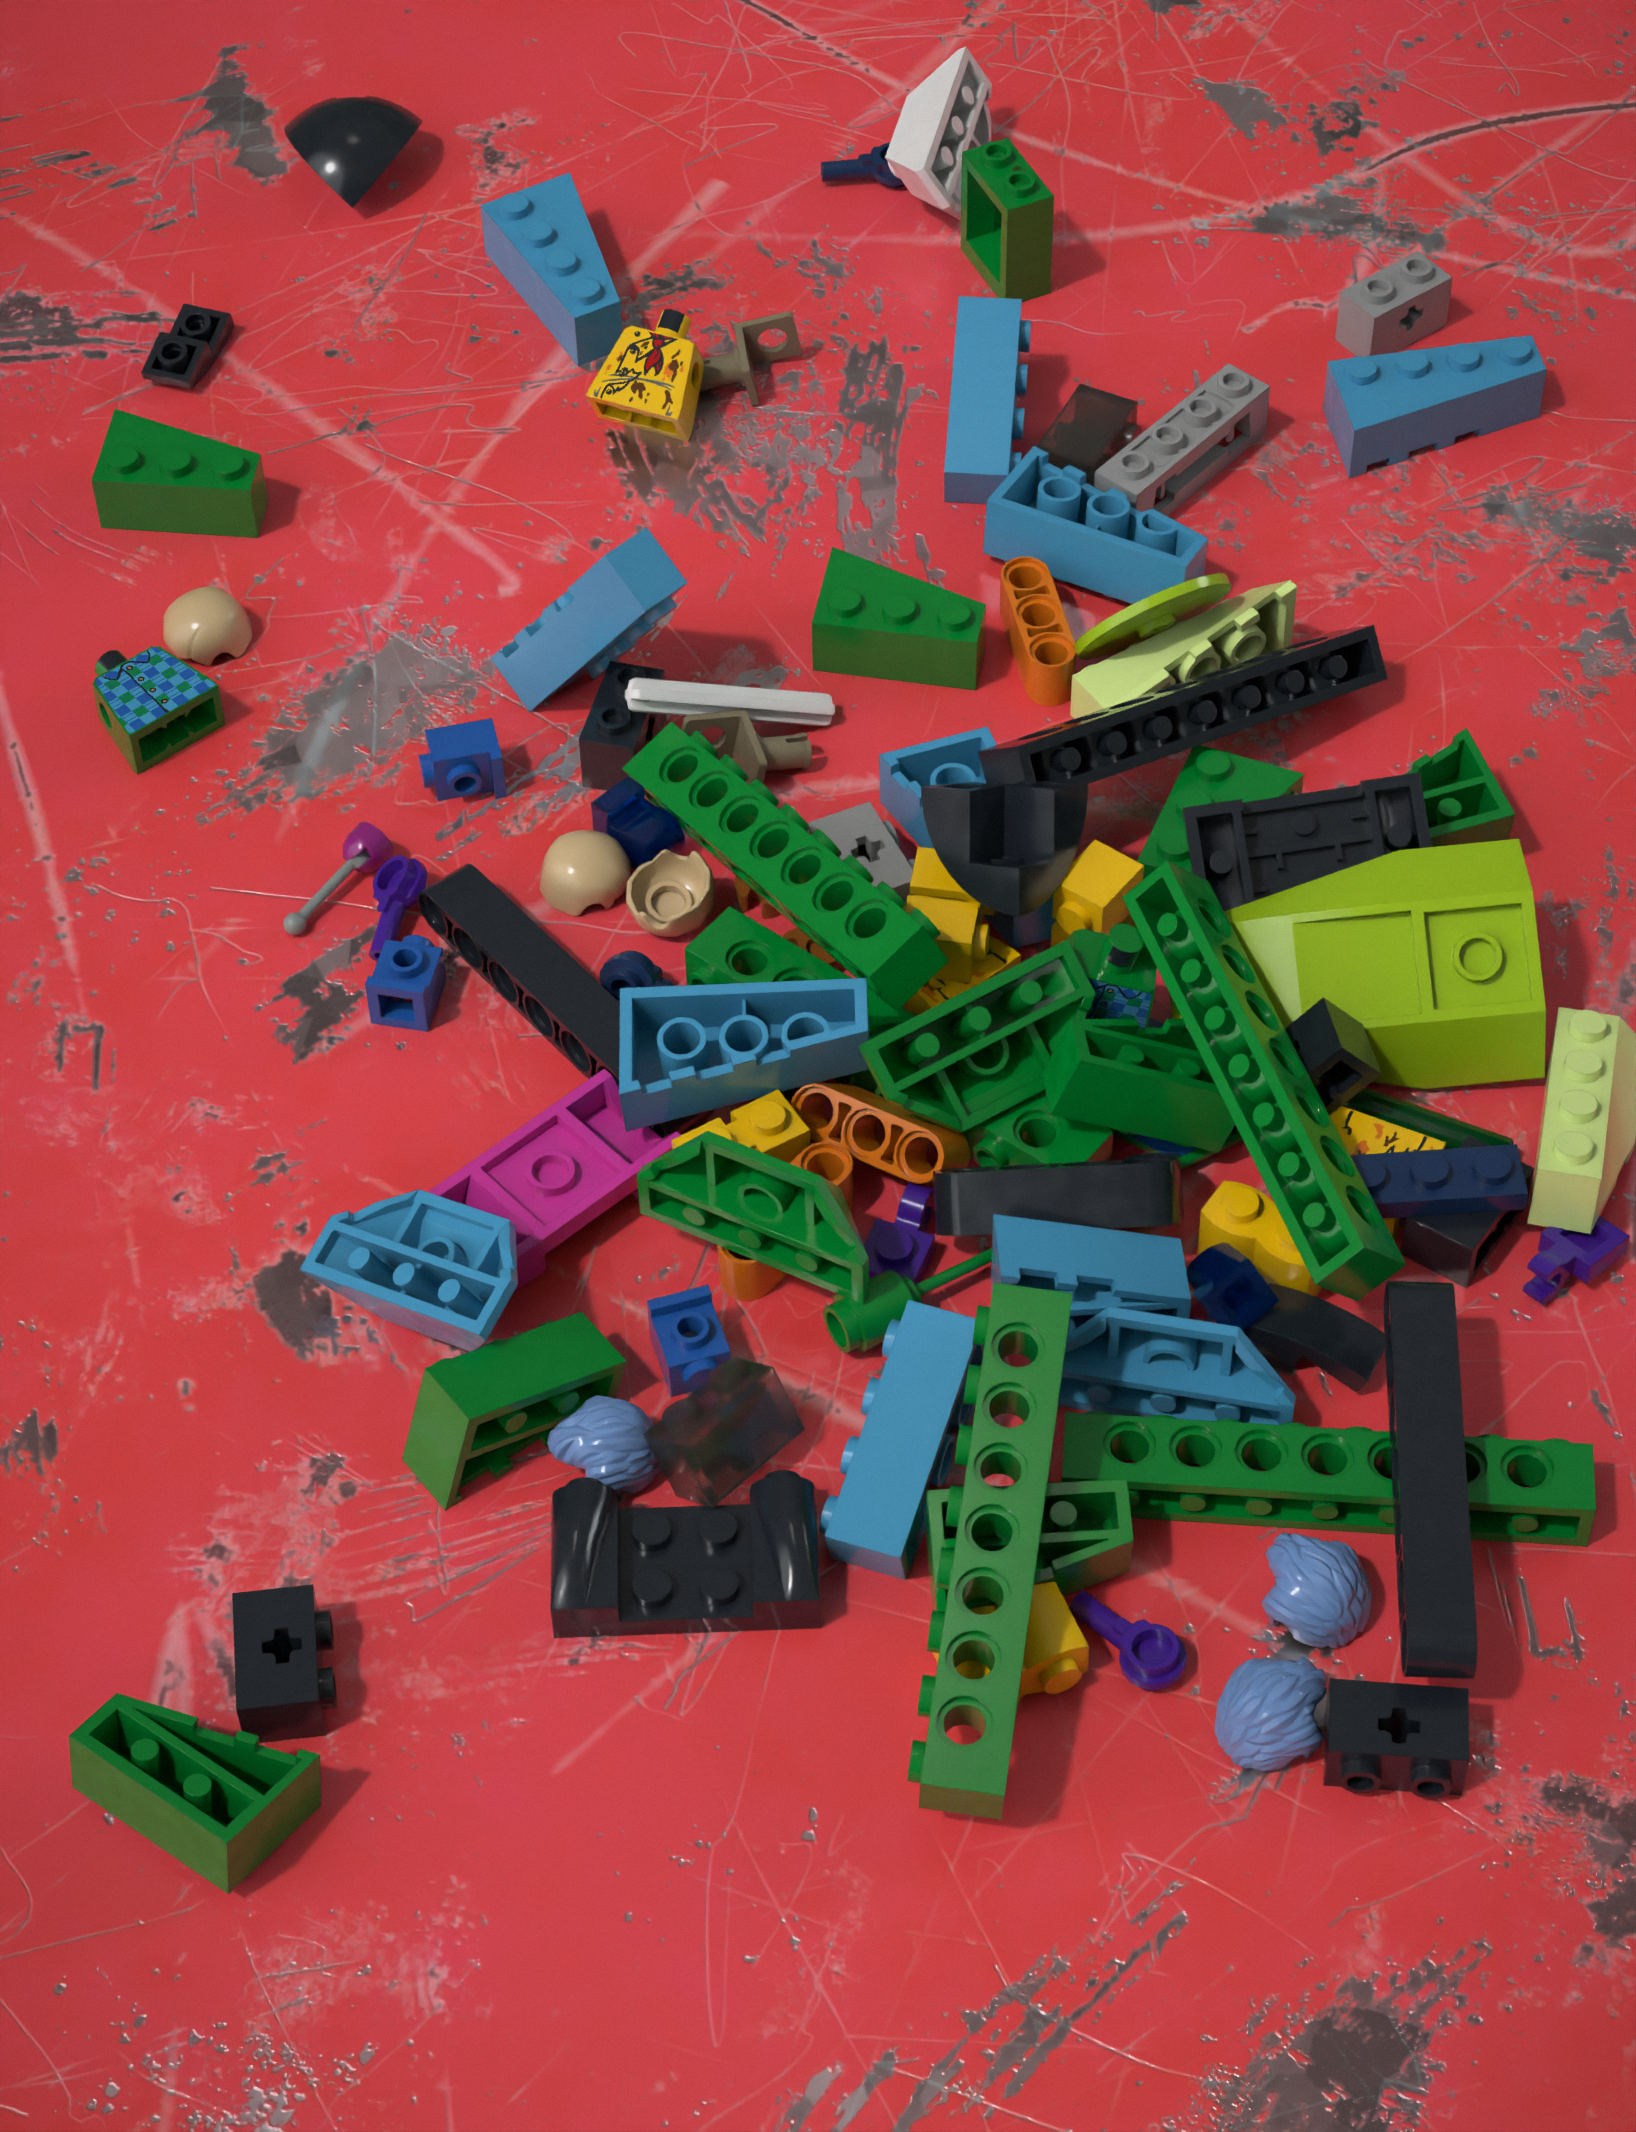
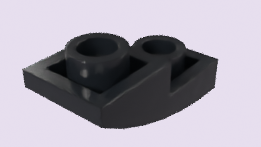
(190, 347)
(1320, 1332)

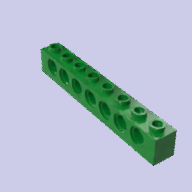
(789, 867)
(747, 952)
(1263, 1083)
(1292, 1493)
(975, 1775)

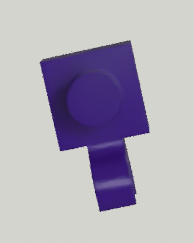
(903, 1244)
(1574, 1253)

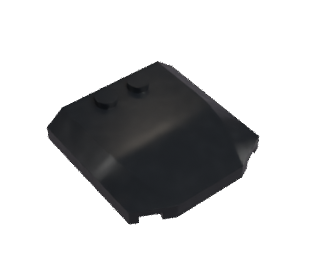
(1297, 838)

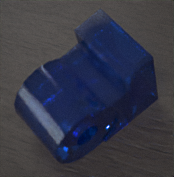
(636, 822)
(1229, 1286)

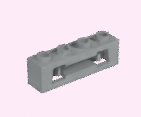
(1182, 448)

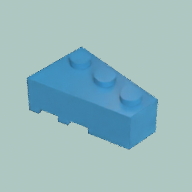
(1093, 1264)

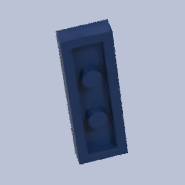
(1444, 1181)

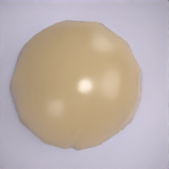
(206, 625)
(584, 871)
(671, 893)

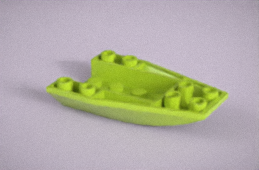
(1421, 952)

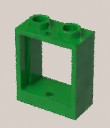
(1006, 221)

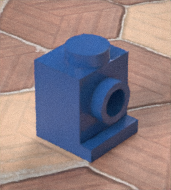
(463, 761)
(408, 971)
(686, 1338)

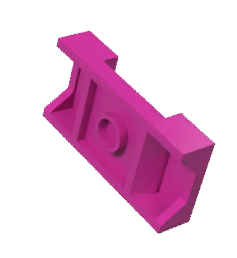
(558, 1170)

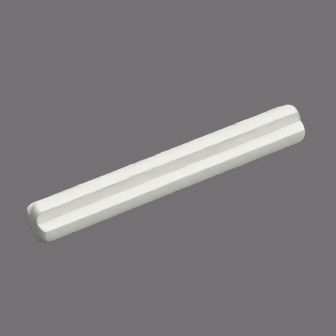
(761, 703)

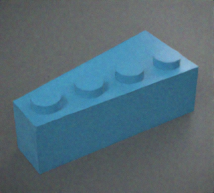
(1429, 397)
(1088, 533)
(903, 1441)

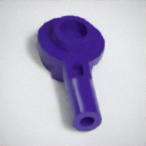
(395, 890)
(1149, 1652)

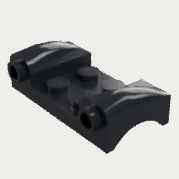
(684, 1564)

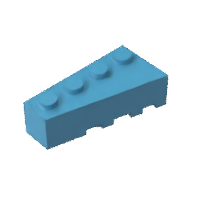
(555, 265)
(984, 397)
(592, 621)
(946, 762)
(734, 1043)

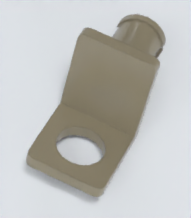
(738, 365)
(747, 748)

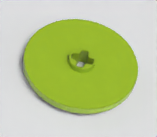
(1152, 616)

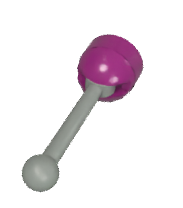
(364, 852)

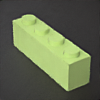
(1215, 639)
(1584, 1119)

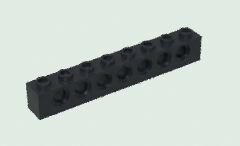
(1191, 711)

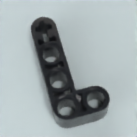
(1097, 1194)

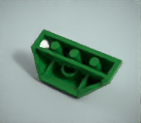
(983, 1044)
(758, 1210)

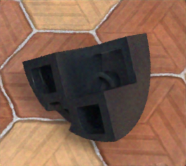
(351, 140)
(1006, 840)

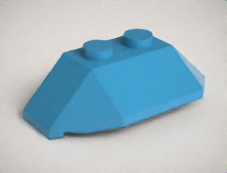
(421, 1265)
(1170, 1367)

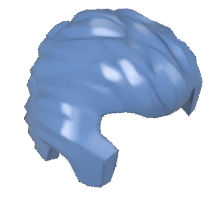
(607, 1443)
(1317, 1590)
(1269, 1712)

